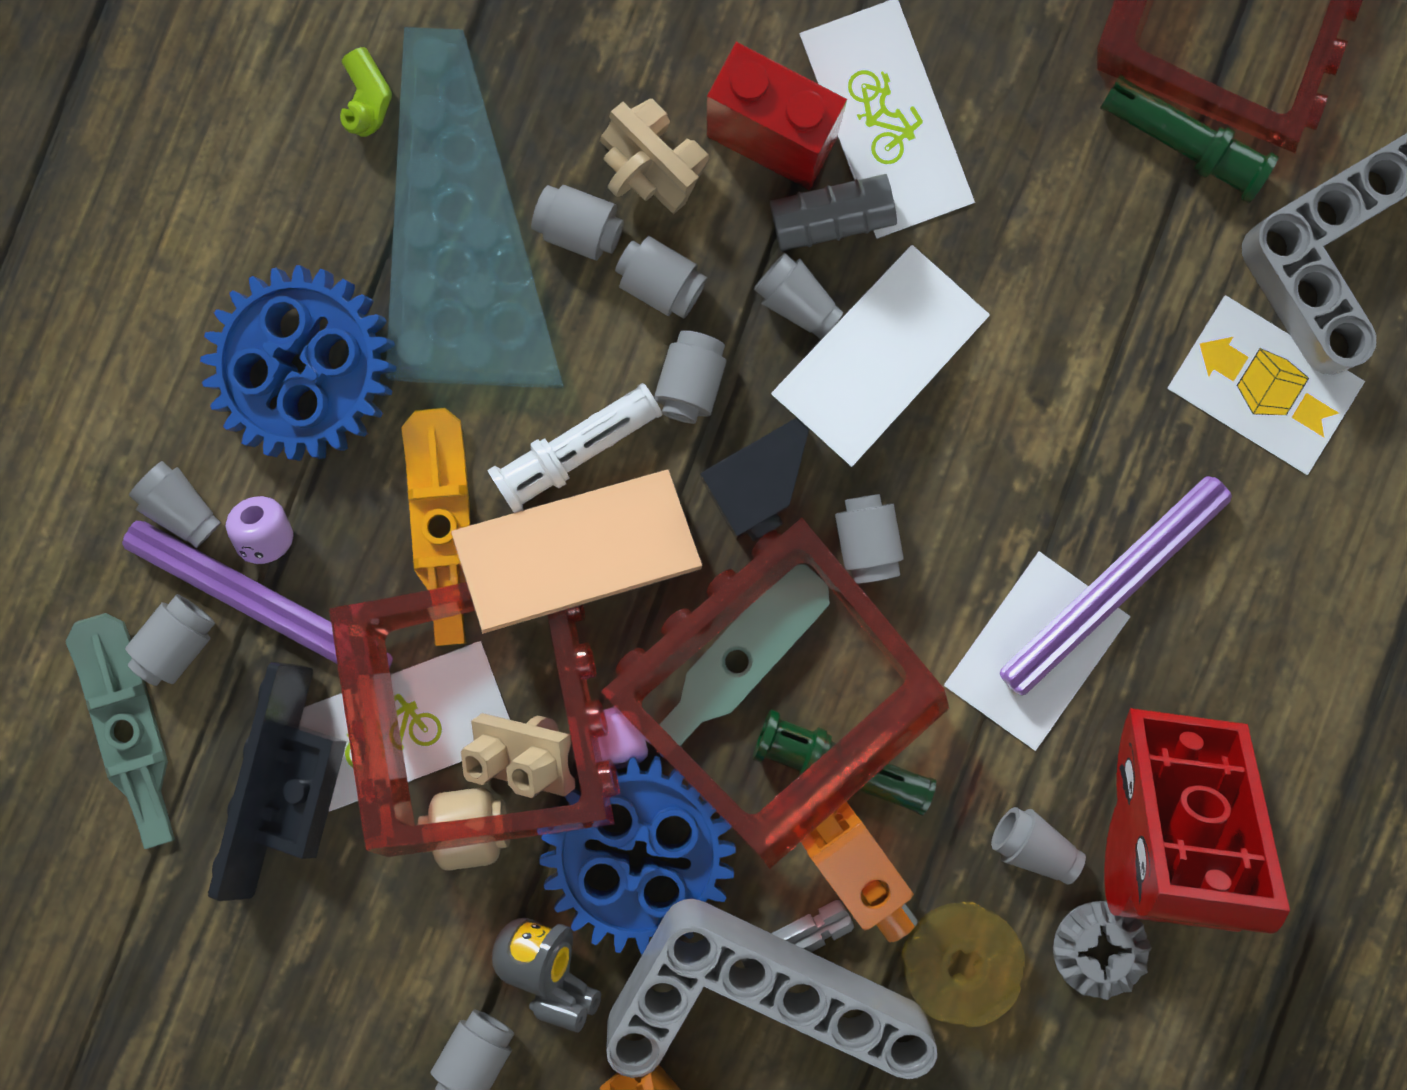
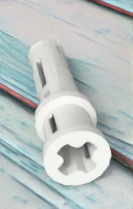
(550, 462)

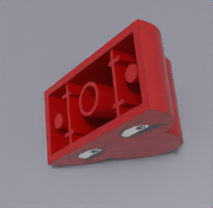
(1192, 828)

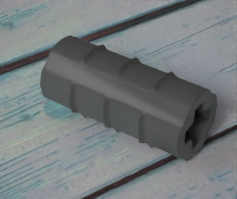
(833, 212)

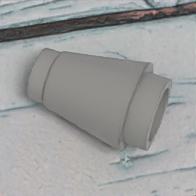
(798, 296)
(174, 504)
(1036, 846)

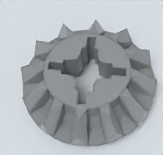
(1081, 931)

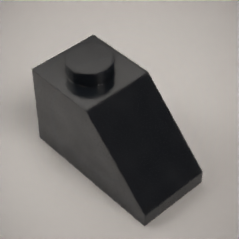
(758, 480)

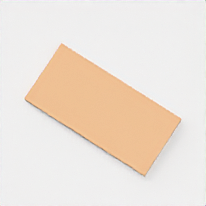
(575, 550)

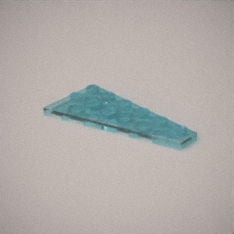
(459, 263)

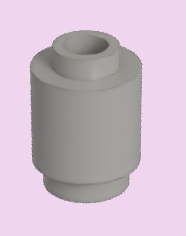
(577, 221)
(660, 277)
(690, 376)
(869, 539)
(169, 641)
(473, 1054)

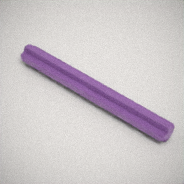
(1115, 585)
(232, 588)

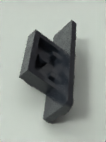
(280, 786)

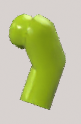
(371, 97)

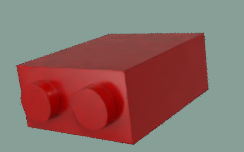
(773, 115)

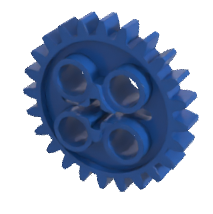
(256, 334)
(626, 907)

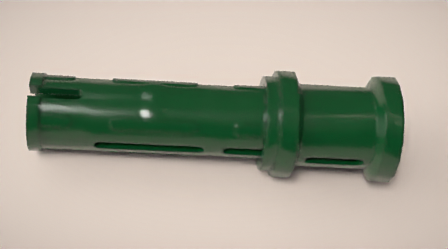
(1213, 151)
(801, 748)

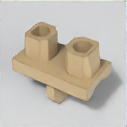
(646, 161)
(525, 755)

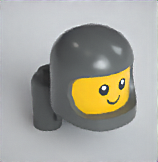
(539, 963)

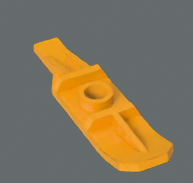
(436, 488)

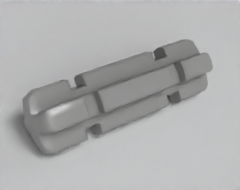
(811, 932)

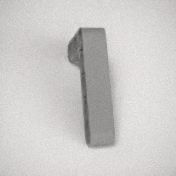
(1308, 260)
(763, 989)

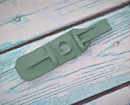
(763, 634)
(115, 695)

